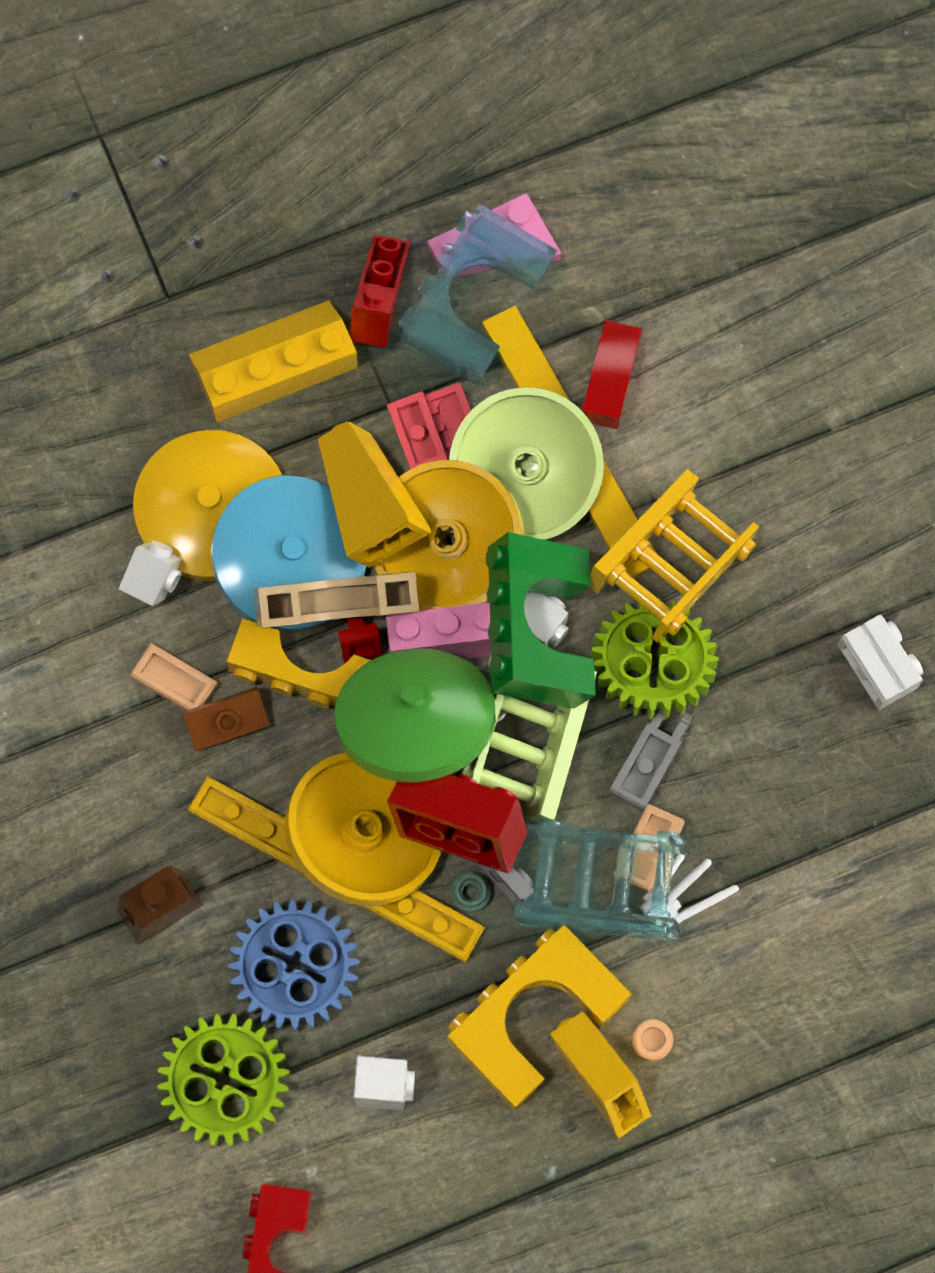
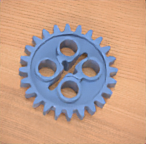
(312, 933)

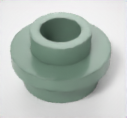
(470, 880)

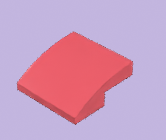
(429, 423)

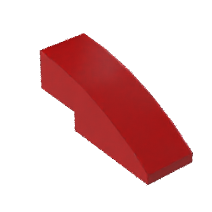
(611, 374)

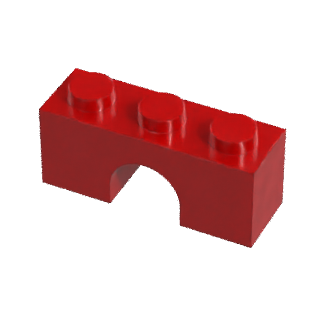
(277, 1213)

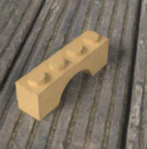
(336, 599)

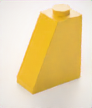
(601, 1074)

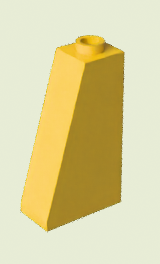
(368, 497)

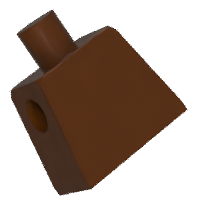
(157, 903)

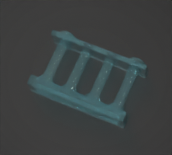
(617, 917)

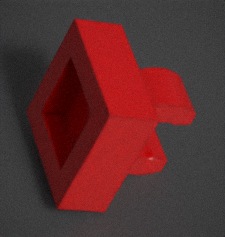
(360, 640)

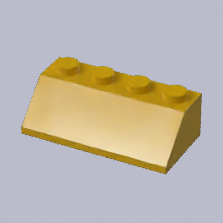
(274, 360)

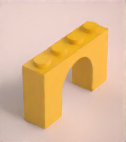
(559, 964)

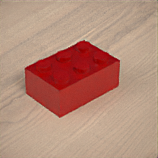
(460, 819)

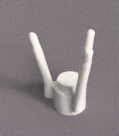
(673, 903)

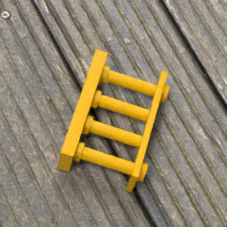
(658, 521)

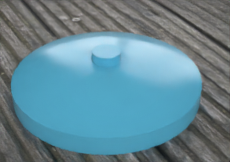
(278, 536)

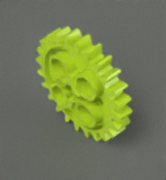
(617, 655)
(208, 1114)

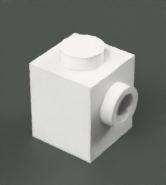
(151, 573)
(546, 617)

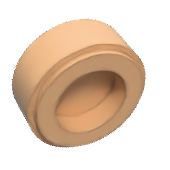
(652, 1040)

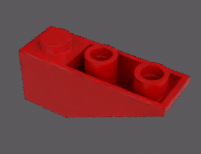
(379, 291)

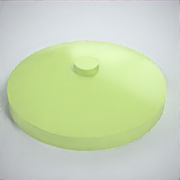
(539, 452)

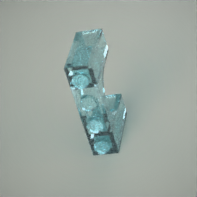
(483, 241)

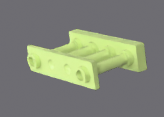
(551, 761)

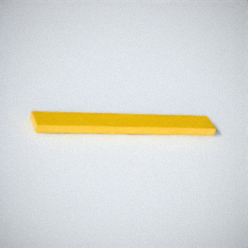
(530, 369)
(266, 833)

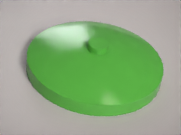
(415, 715)

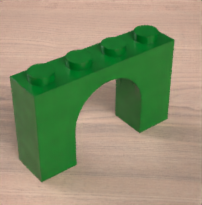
(519, 661)

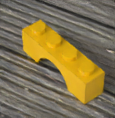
(260, 657)

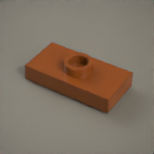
(226, 719)

